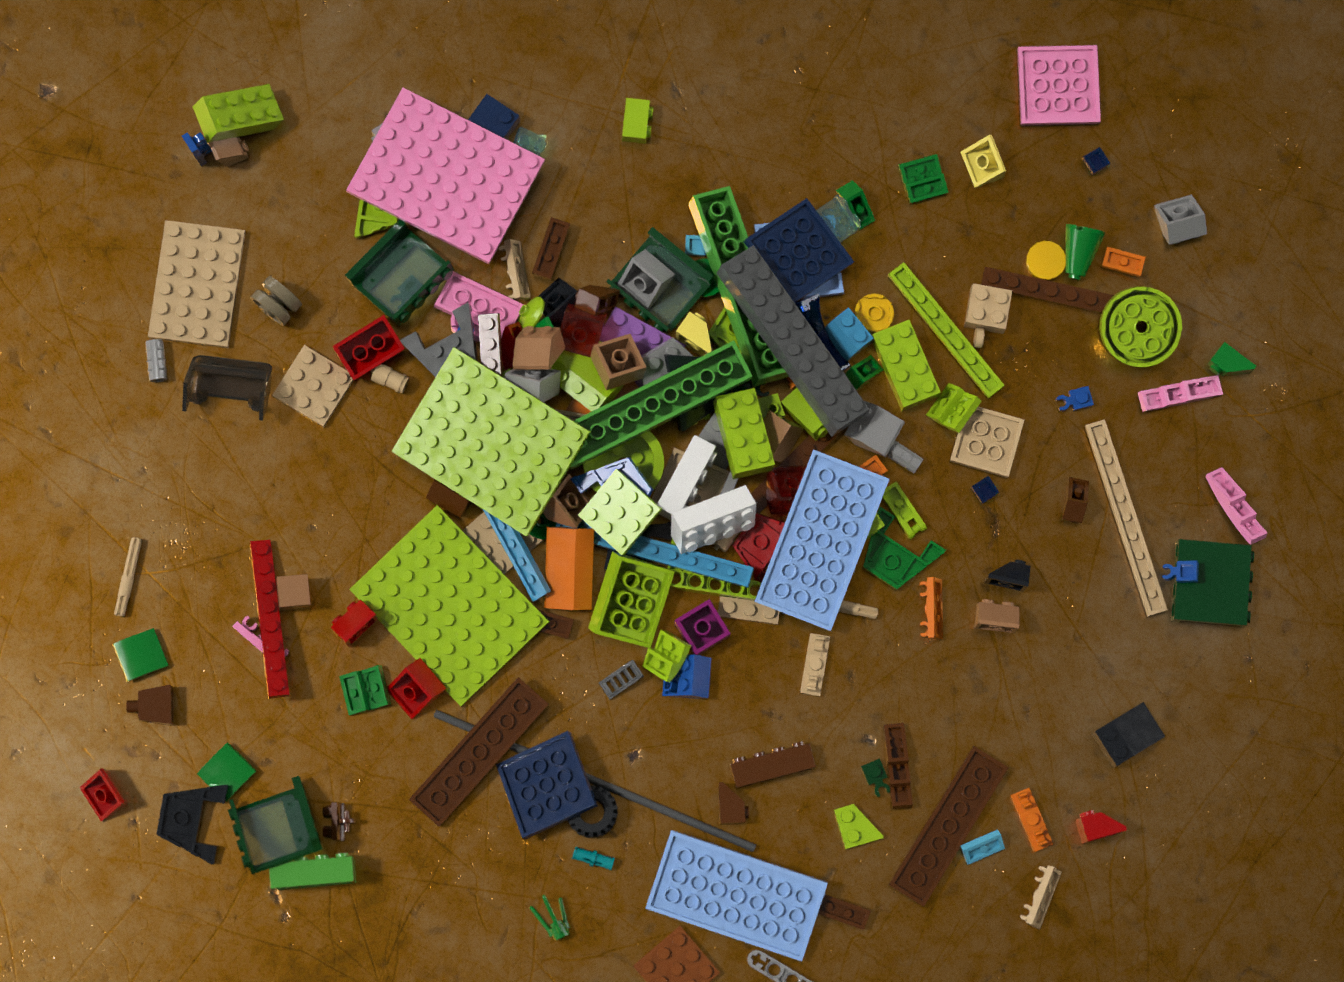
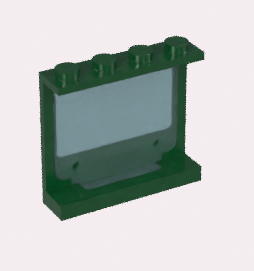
(399, 273)
(682, 293)
(275, 829)

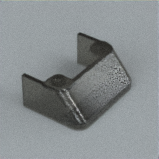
(229, 380)

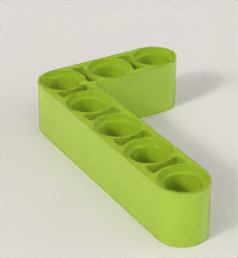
(704, 587)

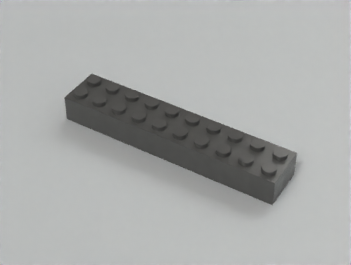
(792, 341)

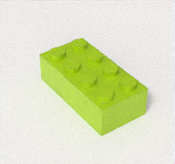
(238, 113)
(905, 365)
(743, 433)

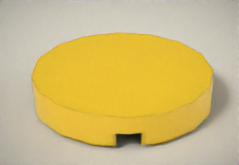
(1046, 260)
(874, 312)

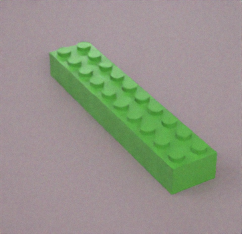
(723, 239)
(661, 401)

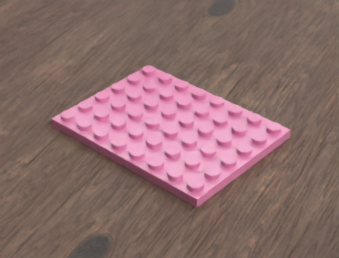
(445, 175)

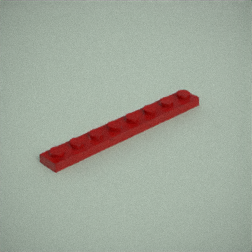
(269, 619)

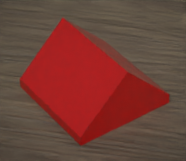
(103, 794)

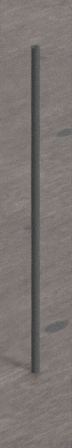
(625, 793)

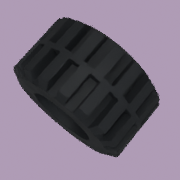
(605, 824)

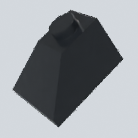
(1011, 576)

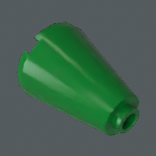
(1080, 249)

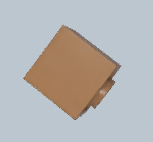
(293, 592)

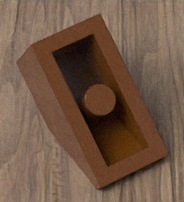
(596, 299)
(1075, 500)
(731, 806)

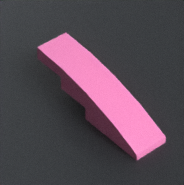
(1180, 393)
(1234, 504)

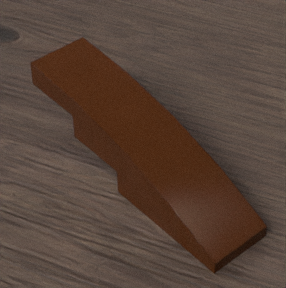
(898, 766)

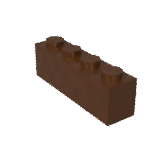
(773, 765)

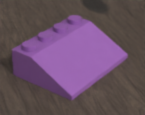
(644, 335)

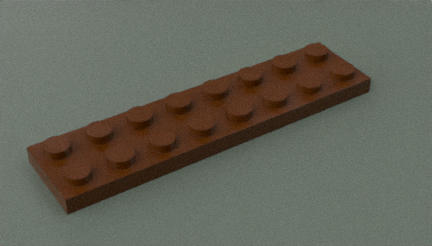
(478, 752)
(948, 826)

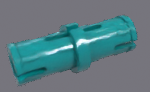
(593, 858)

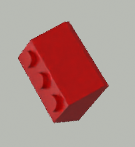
(368, 347)

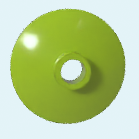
(531, 312)

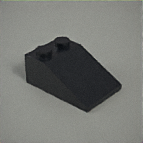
(1128, 735)

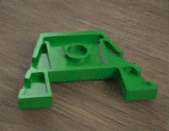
(891, 560)

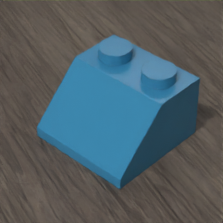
(848, 334)

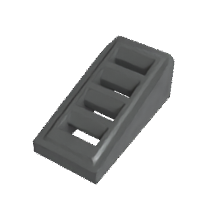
(631, 664)

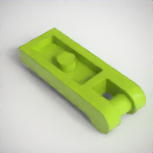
(903, 510)

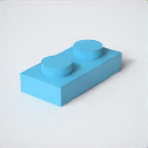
(982, 847)

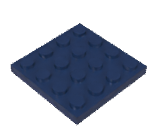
(800, 250)
(546, 785)

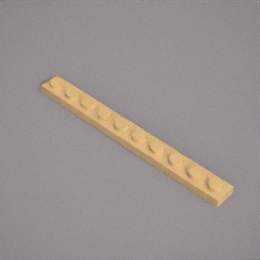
(1126, 518)

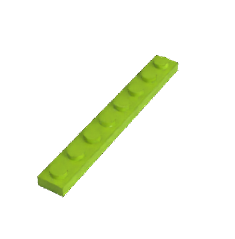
(946, 330)

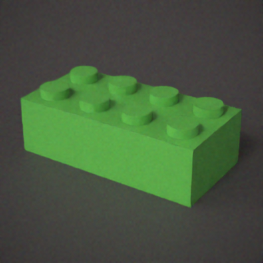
(313, 873)

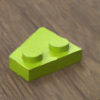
(855, 827)

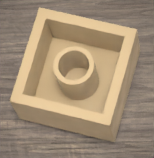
(988, 308)

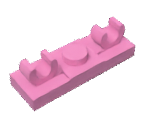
(246, 632)

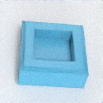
(694, 246)

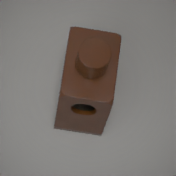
(154, 705)

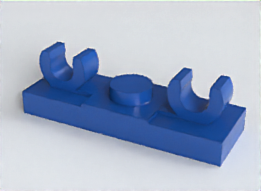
(198, 147)

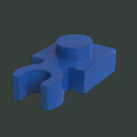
(1078, 399)
(1184, 572)

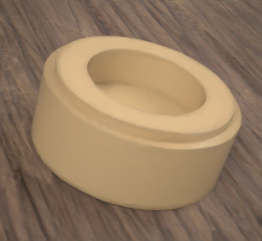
(978, 337)

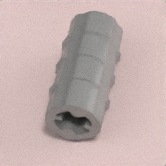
(156, 360)
(904, 457)

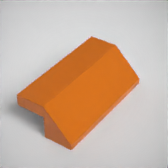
(569, 568)

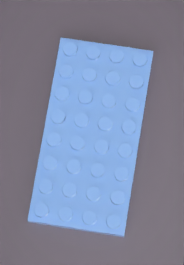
(821, 540)
(736, 895)

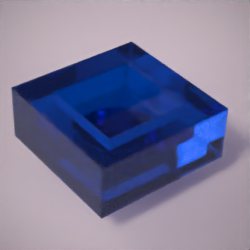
(1096, 160)
(985, 490)

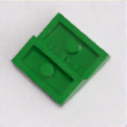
(923, 178)
(140, 655)
(365, 690)
(227, 768)

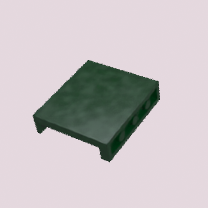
(1222, 583)

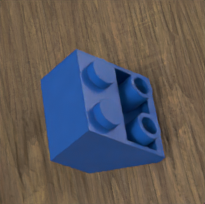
(691, 680)

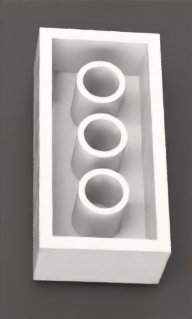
(687, 476)
(713, 519)

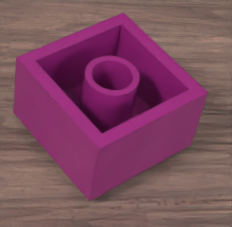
(702, 628)

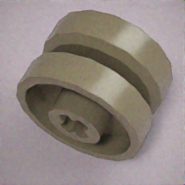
(277, 300)

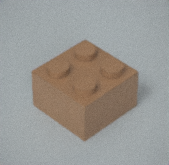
(618, 361)

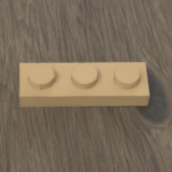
(747, 611)

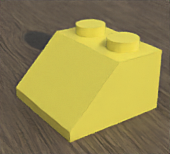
(694, 334)

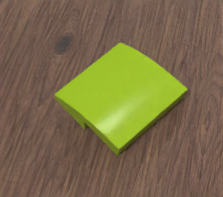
(953, 408)
(667, 656)

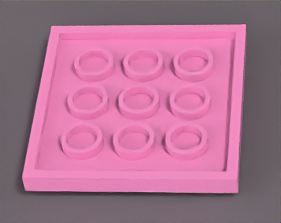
(1059, 85)

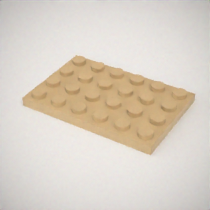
(196, 284)

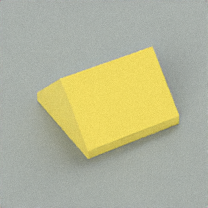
(983, 162)

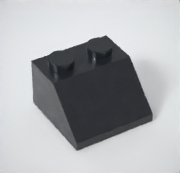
(556, 299)

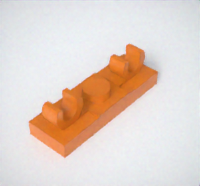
(933, 608)
(1031, 819)

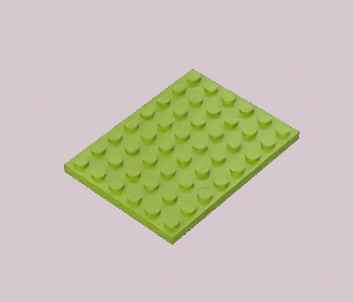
(490, 441)
(449, 605)

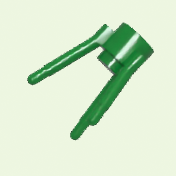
(558, 928)

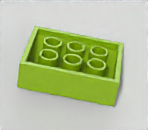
(582, 380)
(631, 600)

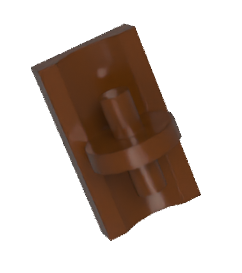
(339, 821)

